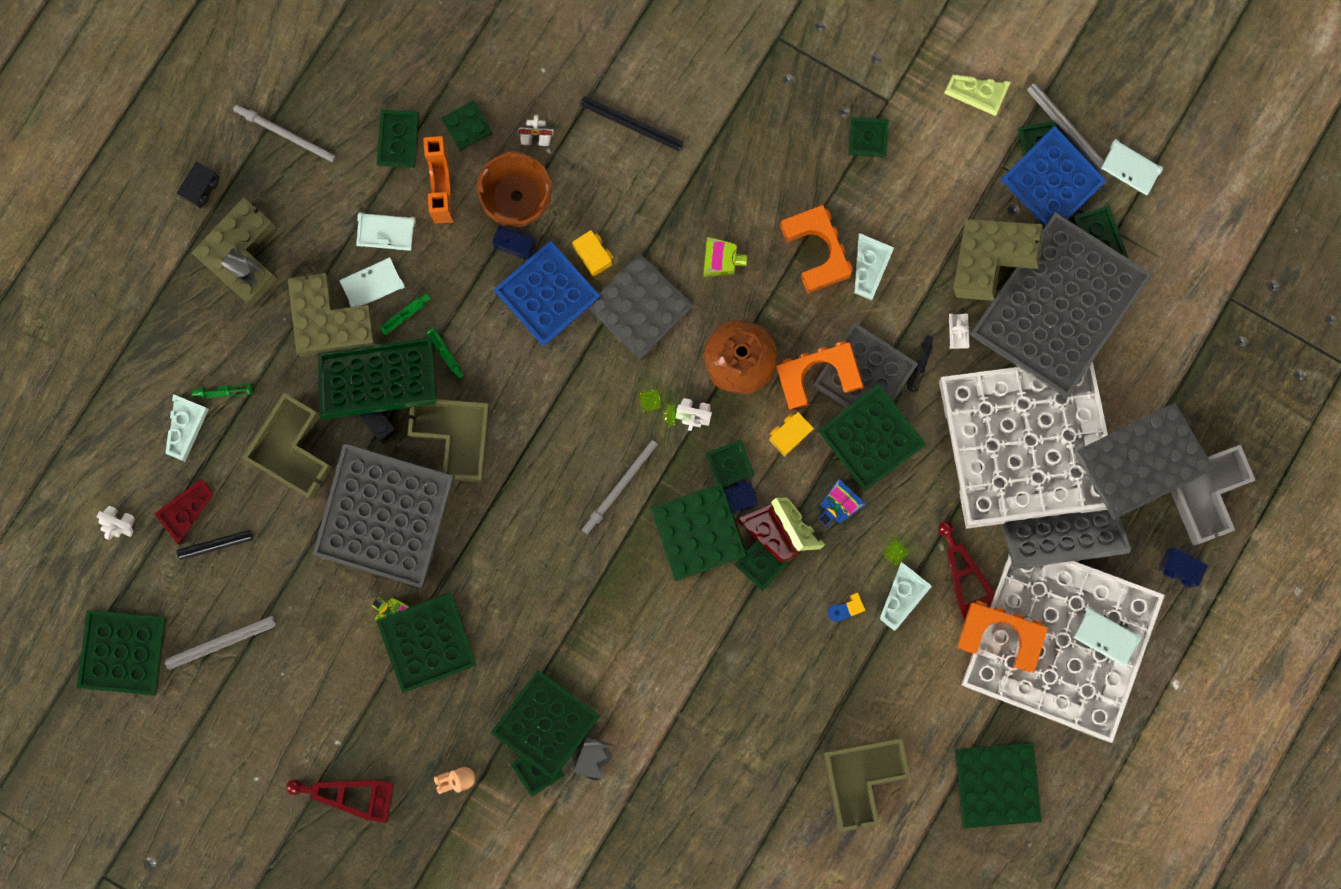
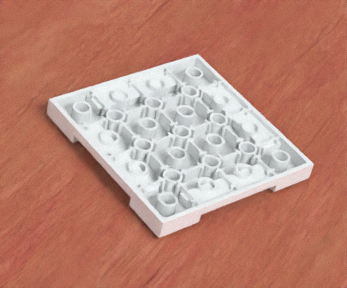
(1019, 444)
(1070, 678)

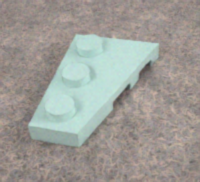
(870, 265)
(185, 424)
(904, 596)

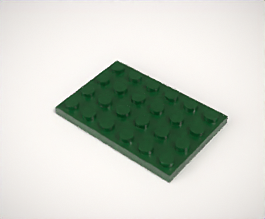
(376, 378)

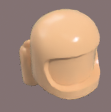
(458, 779)

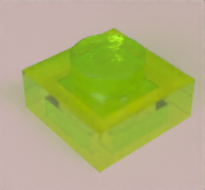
(650, 400)
(669, 415)
(895, 552)

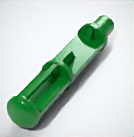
(404, 314)
(443, 350)
(221, 392)

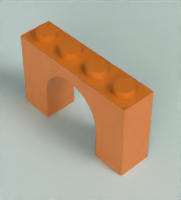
(440, 197)
(818, 223)
(793, 372)
(1030, 634)

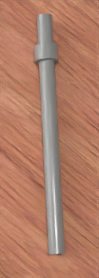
(253, 116)
(596, 516)

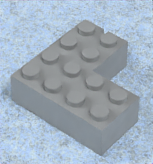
(1201, 501)

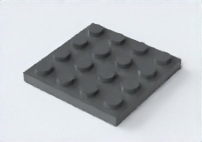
(640, 306)
(877, 364)

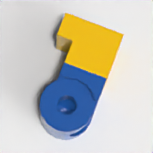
(841, 612)

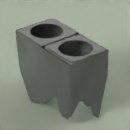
(240, 266)
(592, 758)

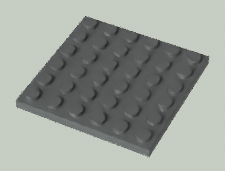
(383, 515)

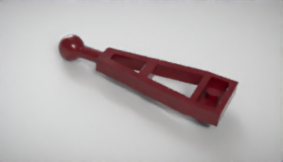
(946, 529)
(379, 802)

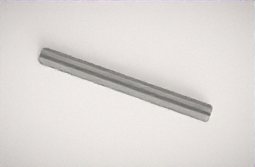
(1065, 125)
(220, 642)

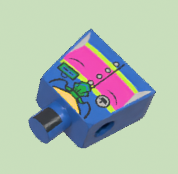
(839, 504)

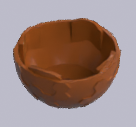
(510, 175)
(739, 373)

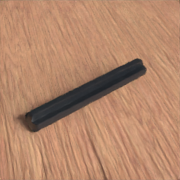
(215, 544)

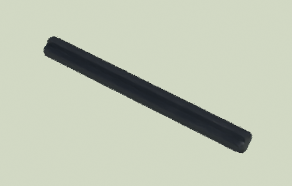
(631, 123)

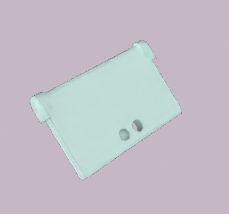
(1133, 166)
(381, 230)
(373, 284)
(1108, 634)

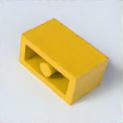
(592, 253)
(790, 434)

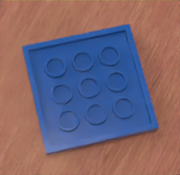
(1053, 178)
(547, 293)

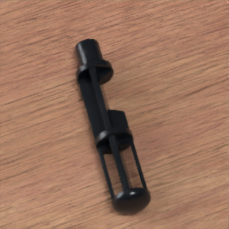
(920, 368)

